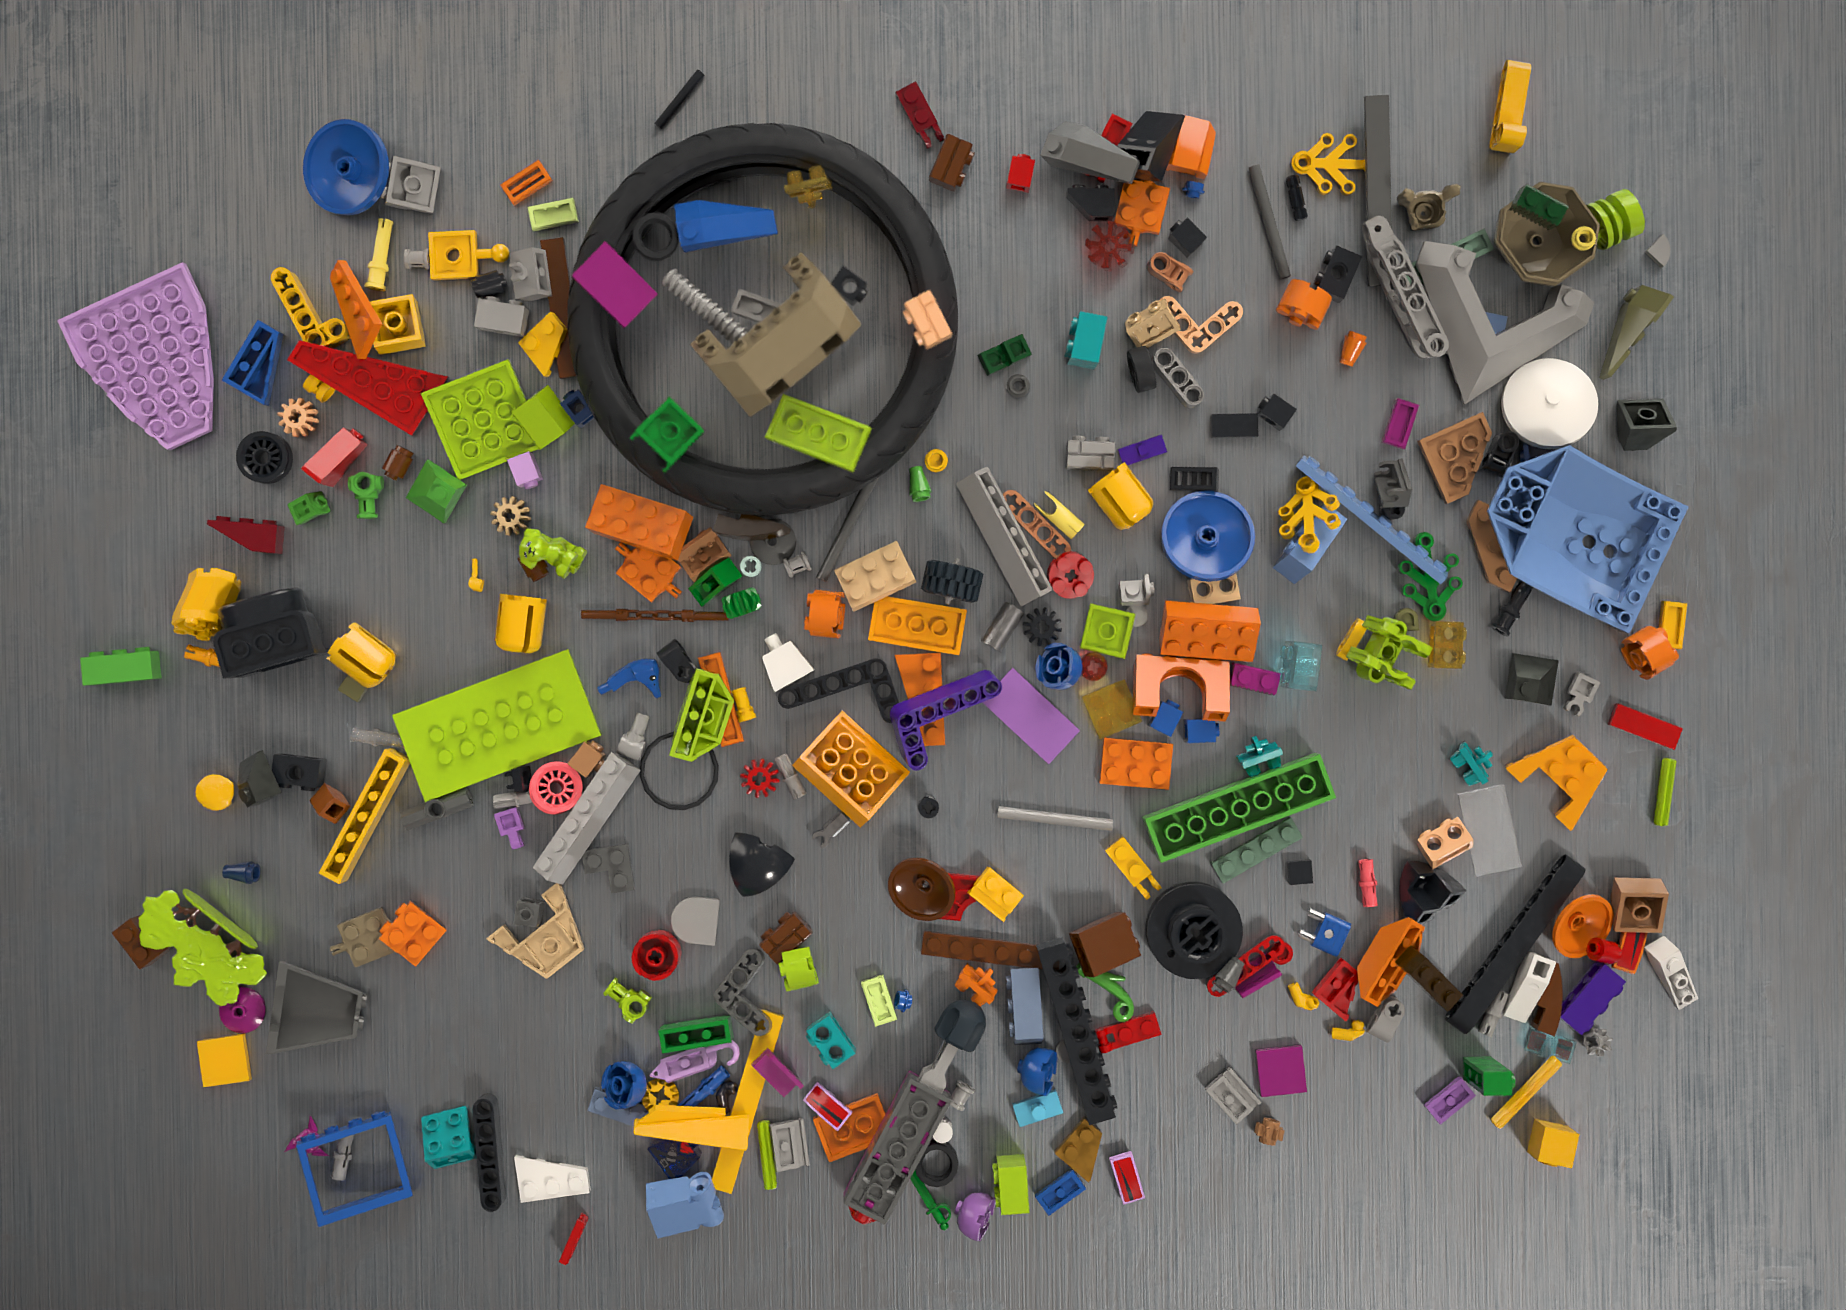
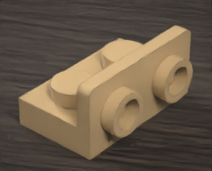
(1152, 324)

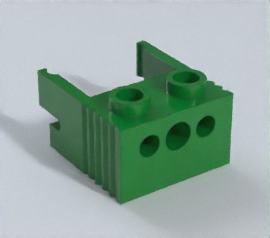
(669, 432)

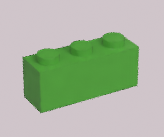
(120, 666)

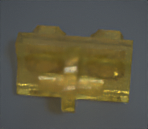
(798, 187)

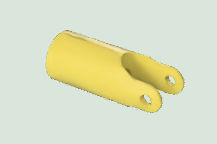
(1062, 518)

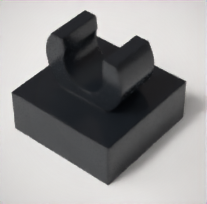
(521, 778)

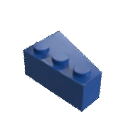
(256, 363)

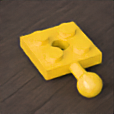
(467, 264)

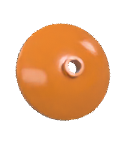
(1580, 922)

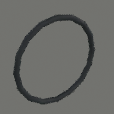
(676, 807)

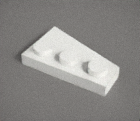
(549, 1180)

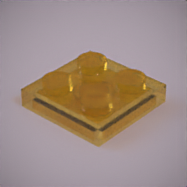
(1111, 709)

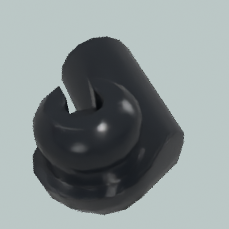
(722, 1095)

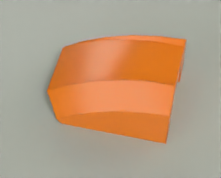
(1193, 148)

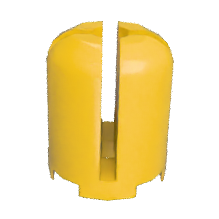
(1122, 497)
(520, 623)
(362, 656)

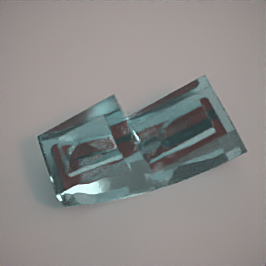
(1548, 1045)

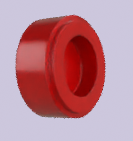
(1286, 956)

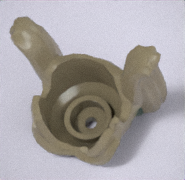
(1430, 203)

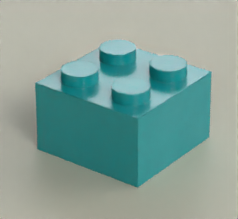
(1087, 340)

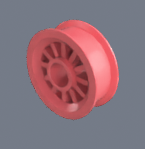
(559, 767)

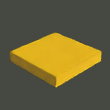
(224, 1060)

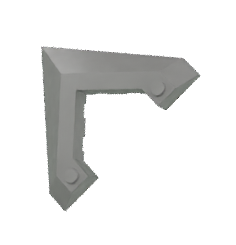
(1475, 351)

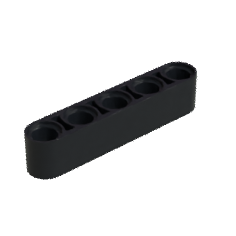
(485, 1162)

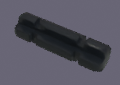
(1296, 197)

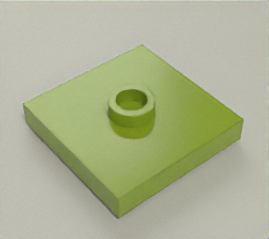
(1107, 631)

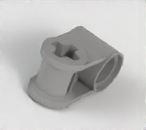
(1385, 1021)

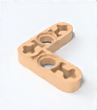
(1194, 331)

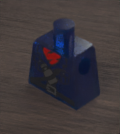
(674, 1156)

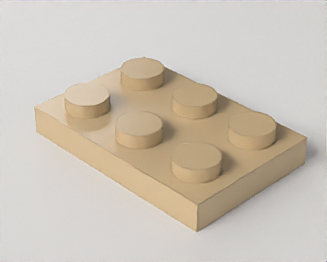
(875, 576)

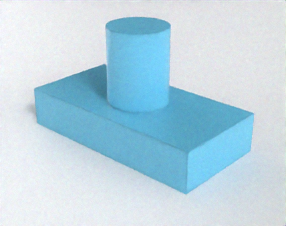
(1037, 1108)

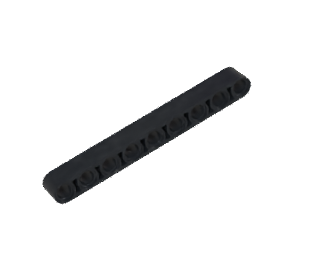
(1515, 943)

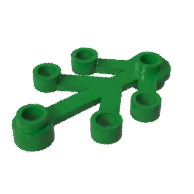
(1429, 583)

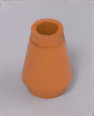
(1352, 348)

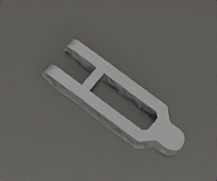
(1417, 321)

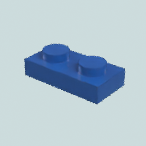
(1060, 1191)

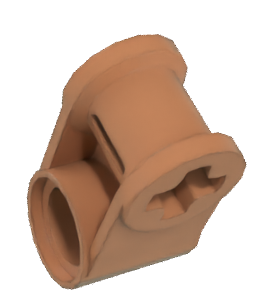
(1171, 271)

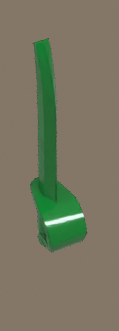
(930, 1203)

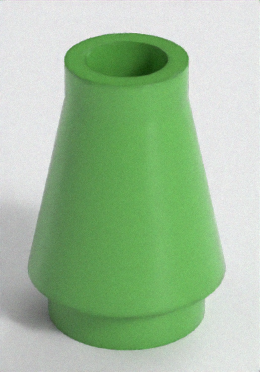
(918, 485)

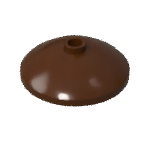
(915, 896)

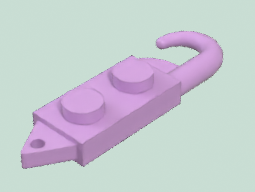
(692, 1062)

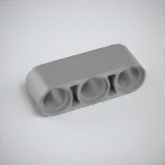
(1176, 366)

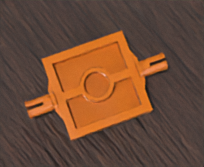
(1141, 208)
(648, 572)

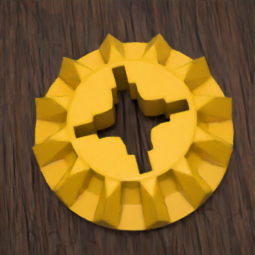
(656, 1085)

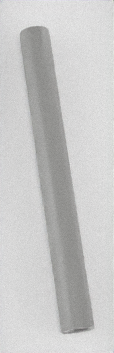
(1055, 818)

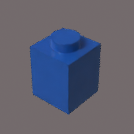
(1166, 718)
(1200, 731)

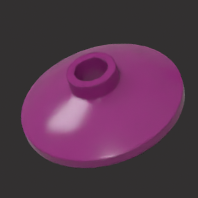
(253, 1011)

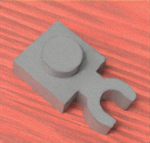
(1582, 690)

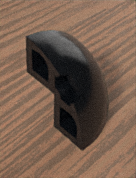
(756, 865)
(1427, 891)

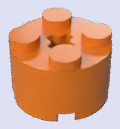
(1304, 304)
(825, 613)
(1649, 651)

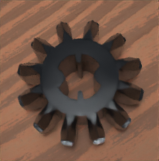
(1048, 622)

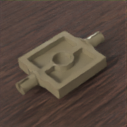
(362, 939)

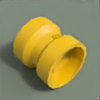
(320, 389)

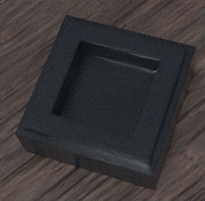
(1300, 872)

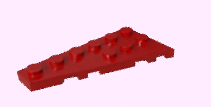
(375, 384)

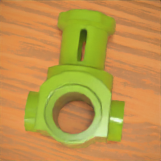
(626, 997)

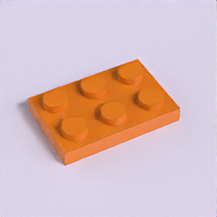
(1136, 763)
(855, 1132)

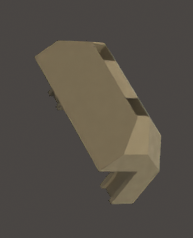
(784, 343)

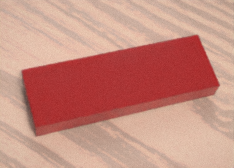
(1645, 726)

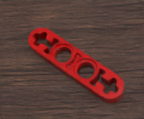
(1248, 969)

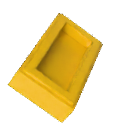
(1673, 621)

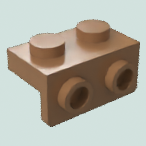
(702, 554)

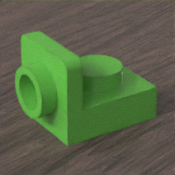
(308, 507)

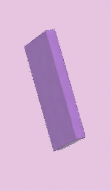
(1032, 716)

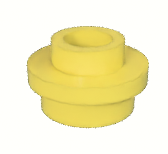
(1588, 233)

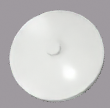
(1549, 403)

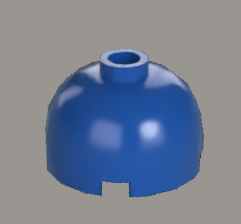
(1059, 666)
(1038, 1069)
(623, 1084)

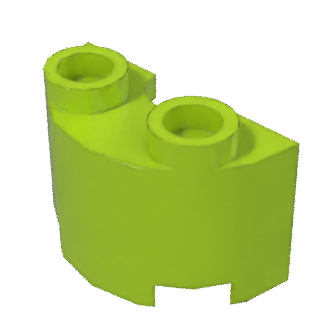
(798, 969)

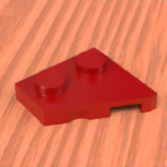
(1338, 988)

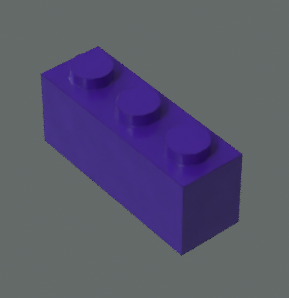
(1590, 997)

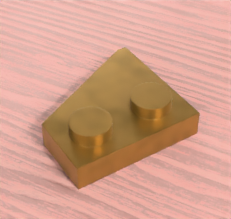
(1081, 1148)

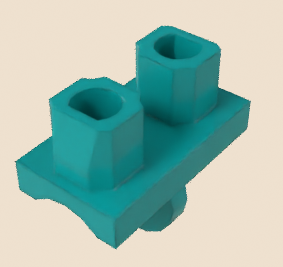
(1259, 752)
(1477, 772)

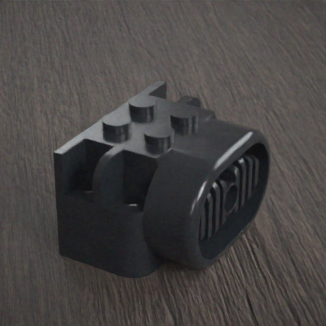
(266, 634)

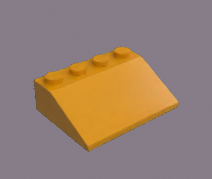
(851, 769)

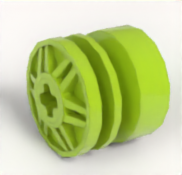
(1618, 217)

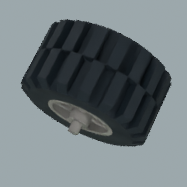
(952, 581)

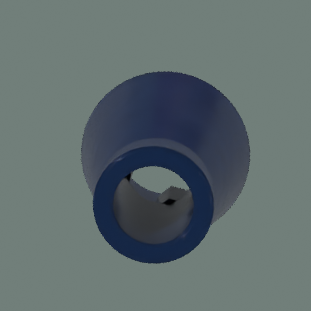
(243, 872)

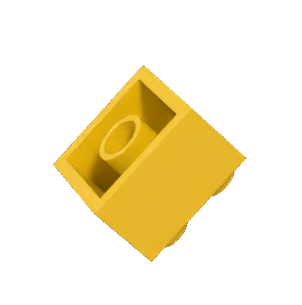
(400, 324)

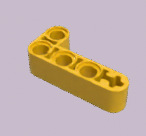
(1507, 126)
(305, 308)

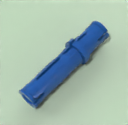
(707, 1087)

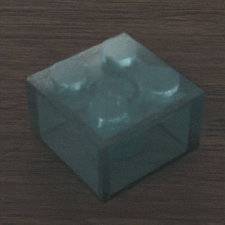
(1300, 665)

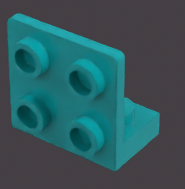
(447, 1138)

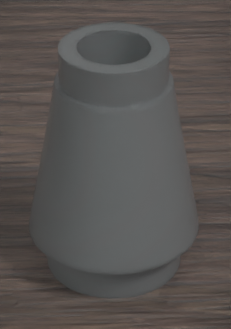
(1228, 976)

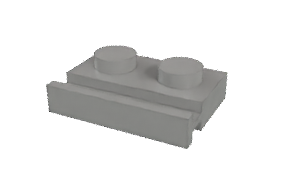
(1232, 1095)
(789, 1144)

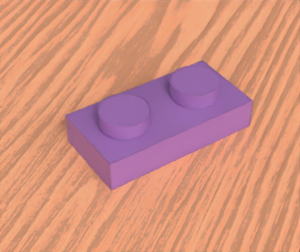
(1449, 1100)

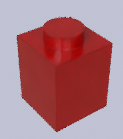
(1020, 173)

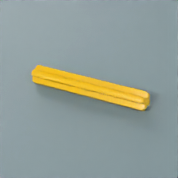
(1526, 1092)

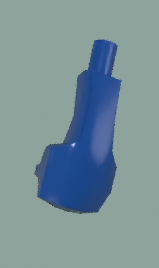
(640, 670)

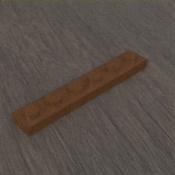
(981, 950)

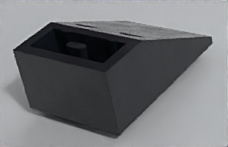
(1152, 143)

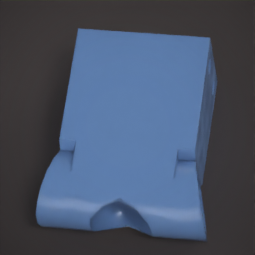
(683, 1204)

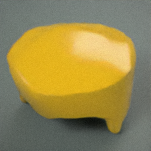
(215, 792)

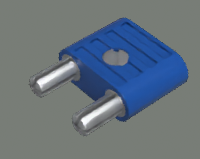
(1329, 933)

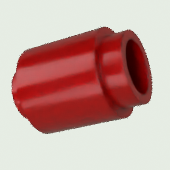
(1603, 951)

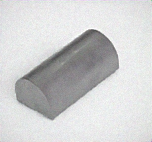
(1003, 626)

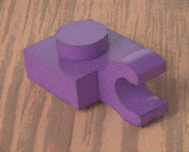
(509, 823)

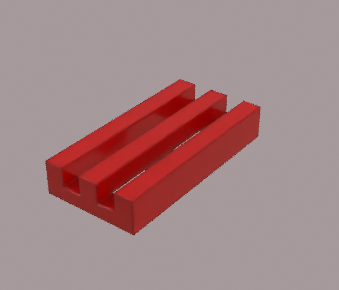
(573, 1239)

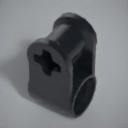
(1498, 457)
(676, 658)

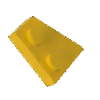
(544, 342)

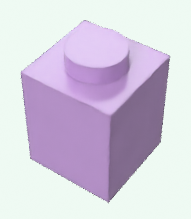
(525, 470)

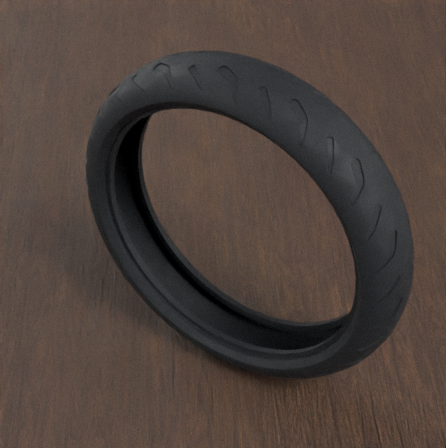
(747, 152)

